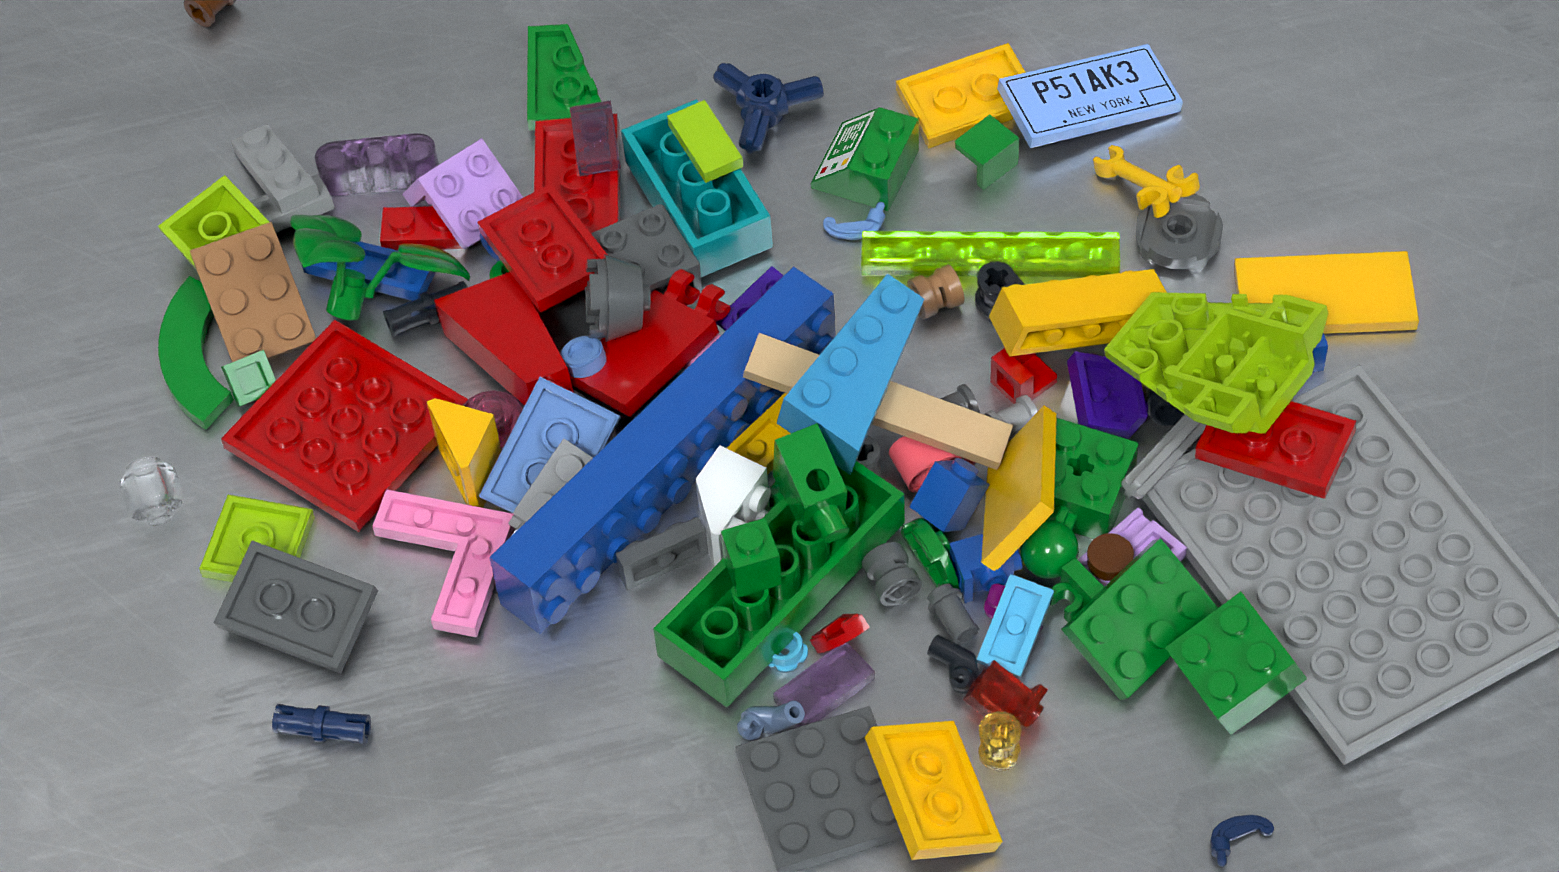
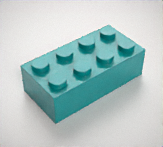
(717, 218)

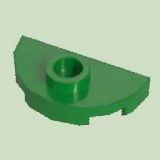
(931, 551)

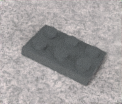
(296, 606)

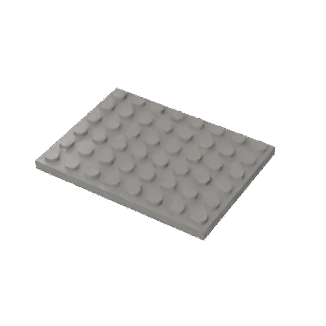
(1380, 591)

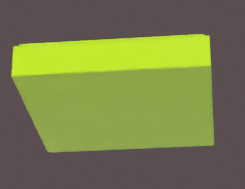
(255, 520)

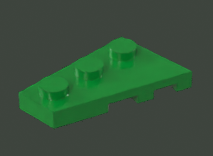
(555, 74)

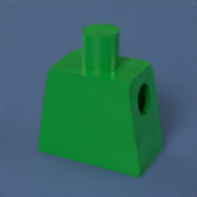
(811, 482)

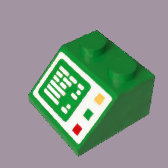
(869, 157)

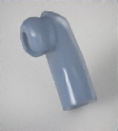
(769, 719)

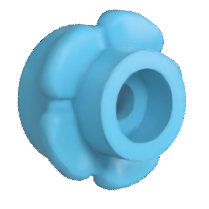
(797, 654)

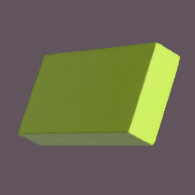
(705, 141)

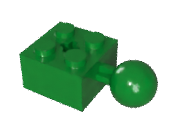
(1085, 495)

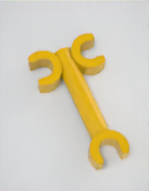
(1155, 189)

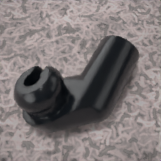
(960, 661)

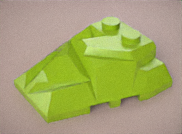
(1222, 360)

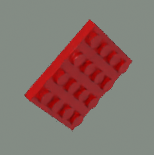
(341, 425)

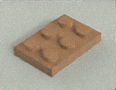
(253, 294)

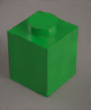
(751, 557)

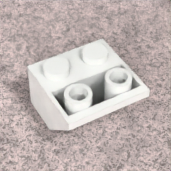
(729, 495)

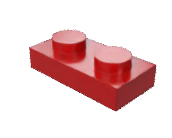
(415, 226)

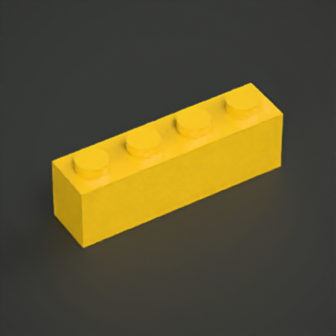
(1069, 311)

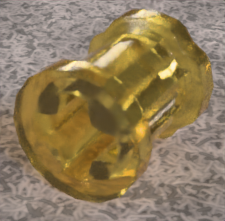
(1003, 739)

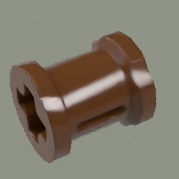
(204, 11)

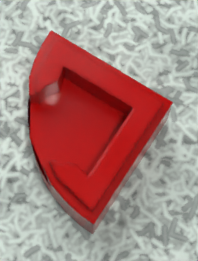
(839, 632)

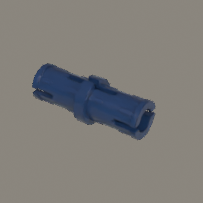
(321, 724)

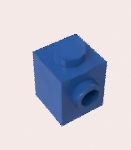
(950, 494)

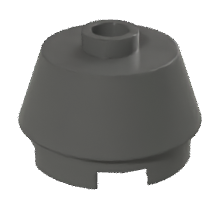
(615, 298)

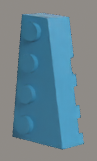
(854, 372)

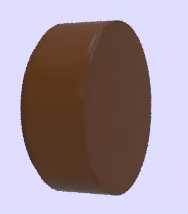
(1108, 555)

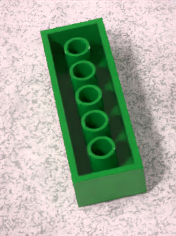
(729, 639)

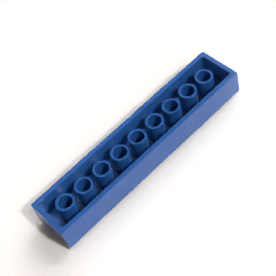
(653, 458)

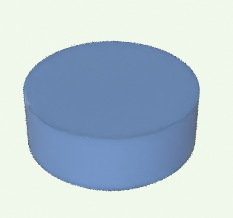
(584, 356)

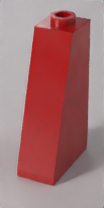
(503, 335)

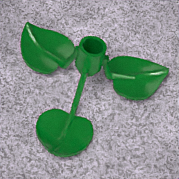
(331, 240)

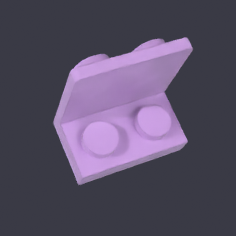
(465, 191)

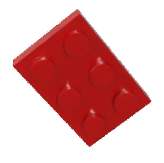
(542, 246)
(1296, 452)

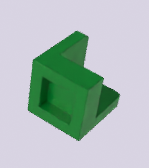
(991, 149)

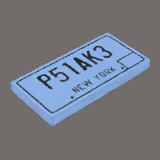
(1089, 95)

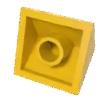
(467, 445)

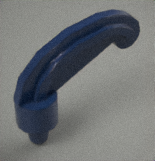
(1233, 829)

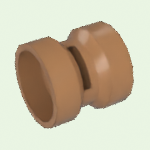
(938, 290)

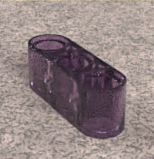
(375, 163)

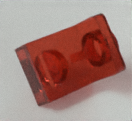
(1003, 692)

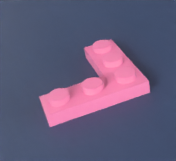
(455, 527)

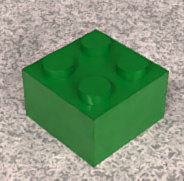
(1236, 663)

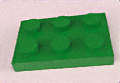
(1138, 616)

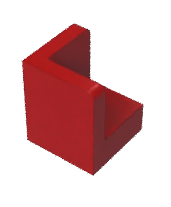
(1020, 375)

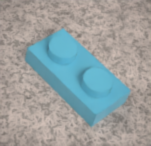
(1015, 625)

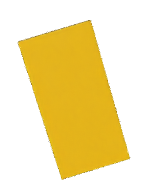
(1358, 288)
(1020, 489)

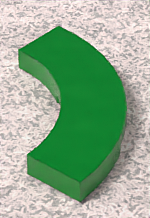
(182, 356)

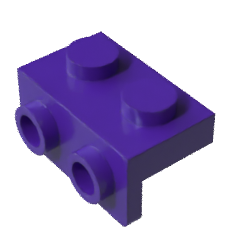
(1106, 395)

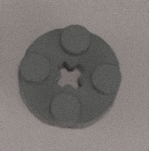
(1180, 251)

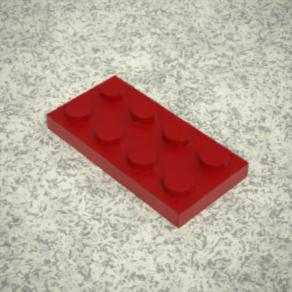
(592, 196)

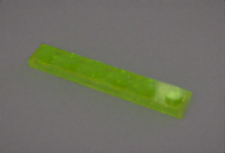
(1025, 252)

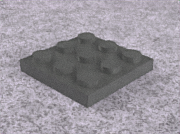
(818, 791)

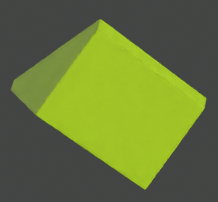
(211, 217)

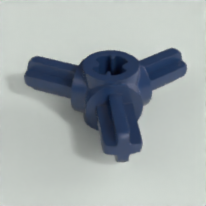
(764, 100)

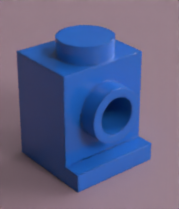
(973, 574)

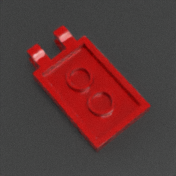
(668, 340)

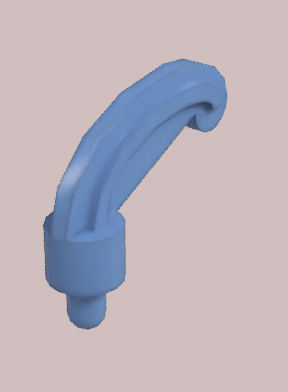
(854, 230)

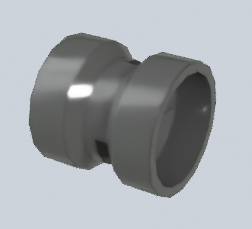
(892, 576)

